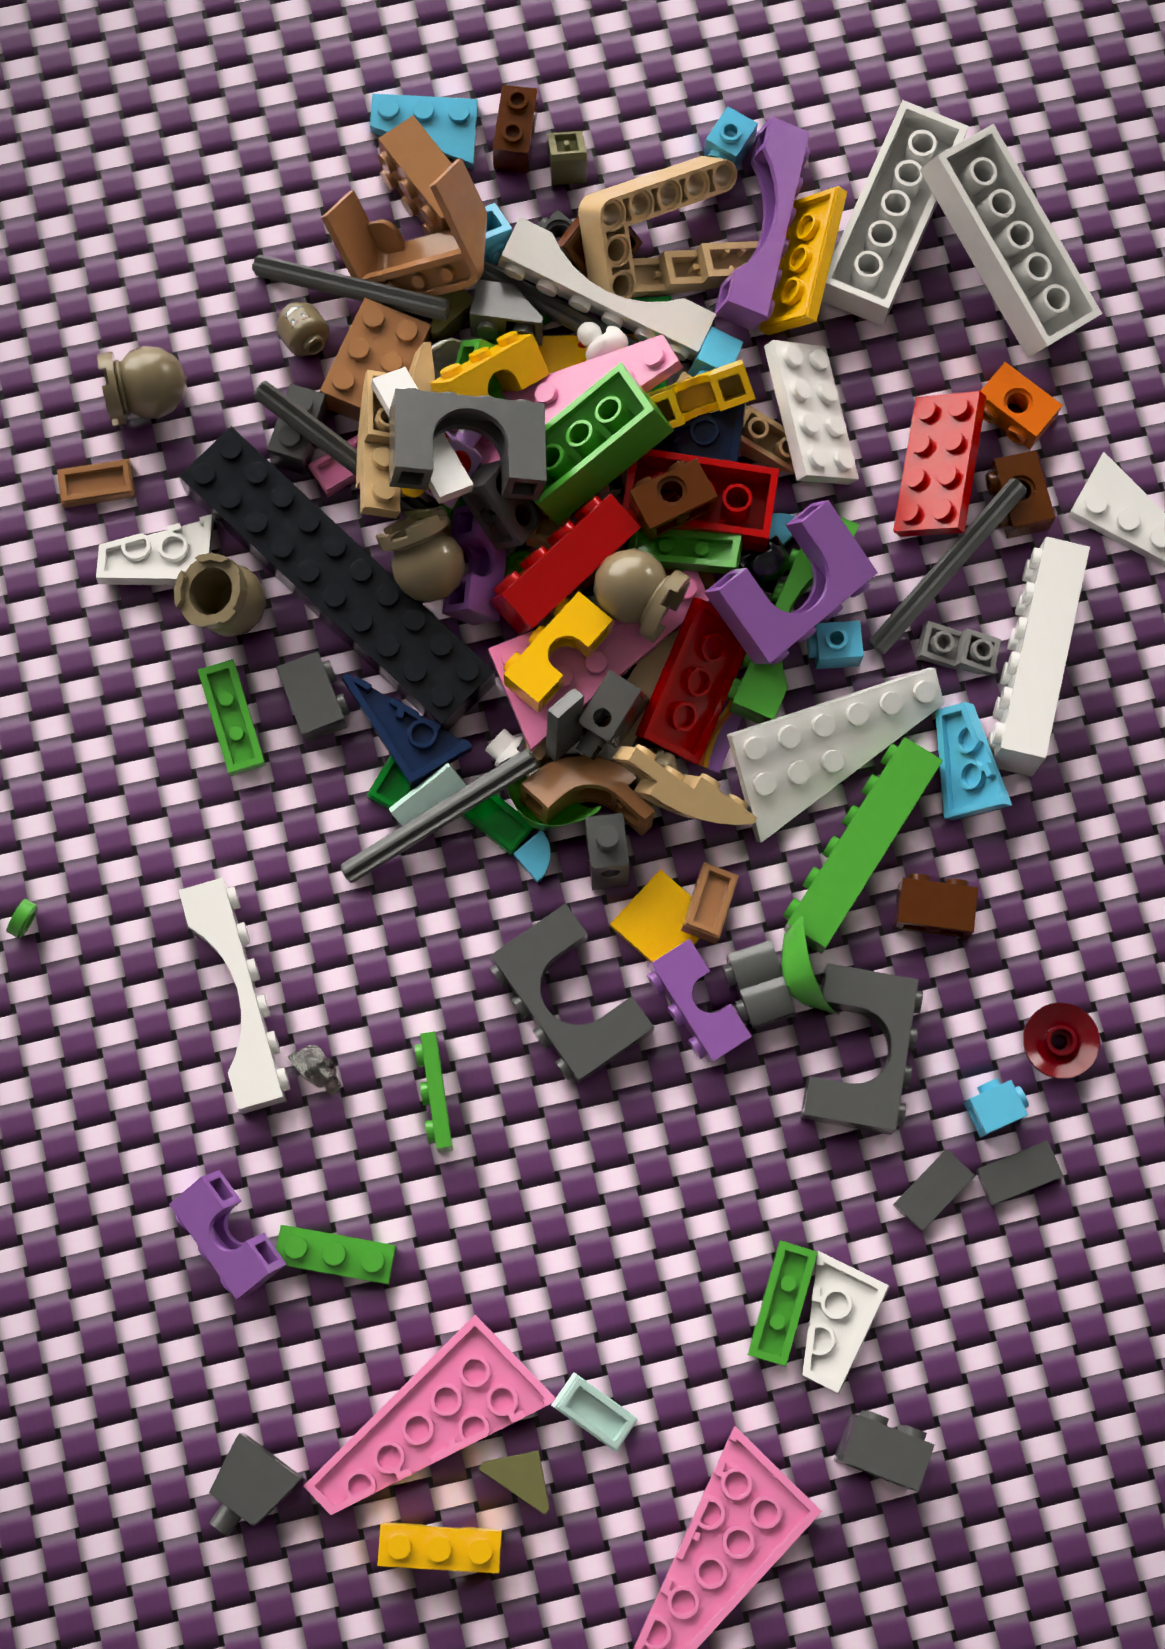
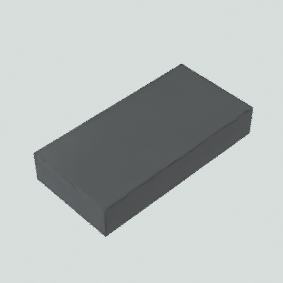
(563, 724)
(1019, 1173)
(933, 1190)

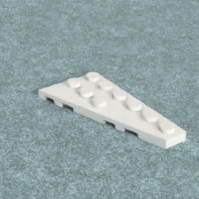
(807, 753)

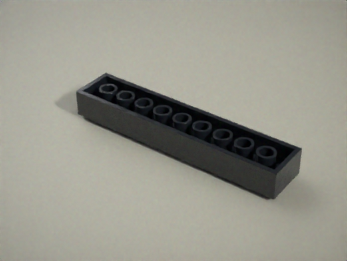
(337, 580)

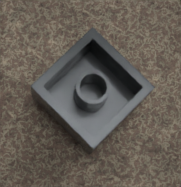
(883, 1451)

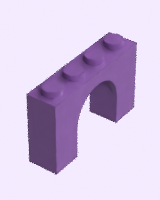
(838, 572)

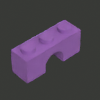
(486, 569)
(711, 1032)
(204, 1214)

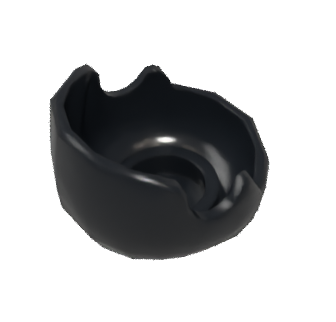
(769, 565)

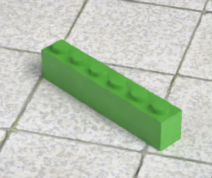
(863, 843)

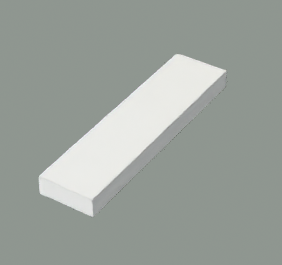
(449, 475)

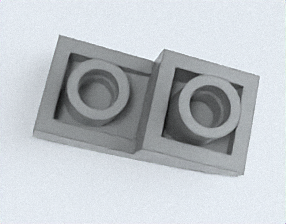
(958, 649)

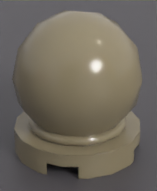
(142, 383)
(424, 558)
(636, 590)
(220, 595)

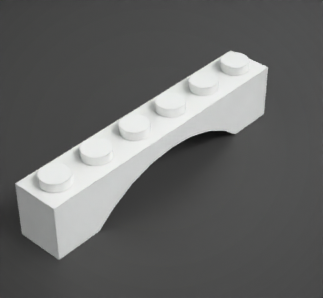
(537, 257)
(254, 1070)

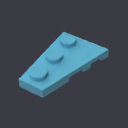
(445, 119)
(968, 768)

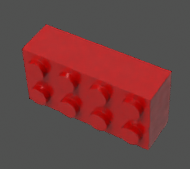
(743, 493)
(559, 569)

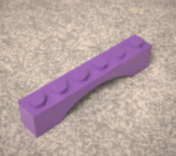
(777, 162)

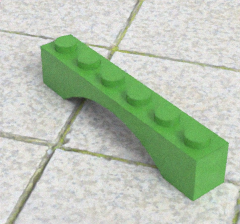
(765, 685)

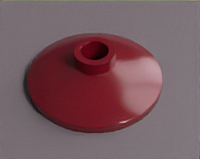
(1076, 1029)

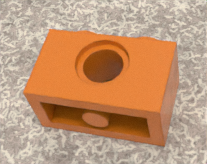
(1038, 407)

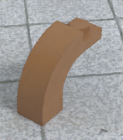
(585, 780)

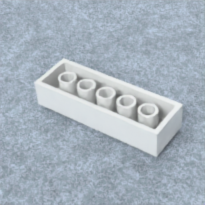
(889, 215)
(1010, 240)
(1038, 655)

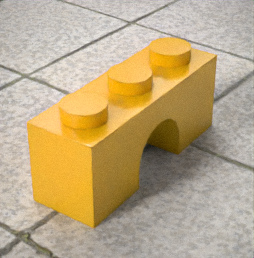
(513, 361)
(704, 393)
(576, 625)
(440, 1547)

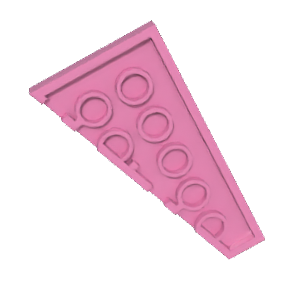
(647, 361)
(733, 1540)

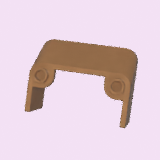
(425, 264)

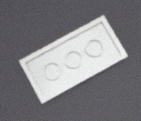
(811, 413)

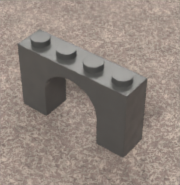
(510, 425)
(891, 1005)
(580, 1047)

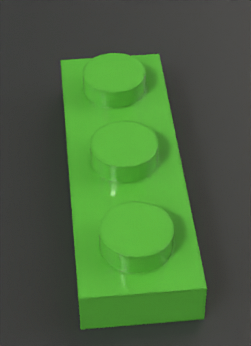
(692, 550)
(231, 717)
(433, 1092)
(336, 1254)
(782, 1303)

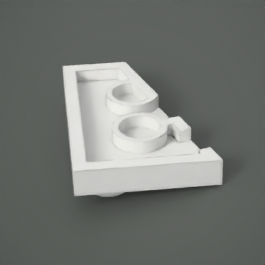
(1121, 511)
(154, 557)
(840, 1319)

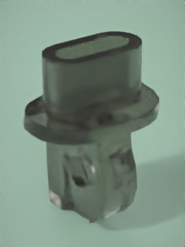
(316, 1068)

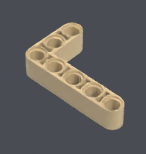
(609, 213)

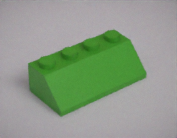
(598, 441)

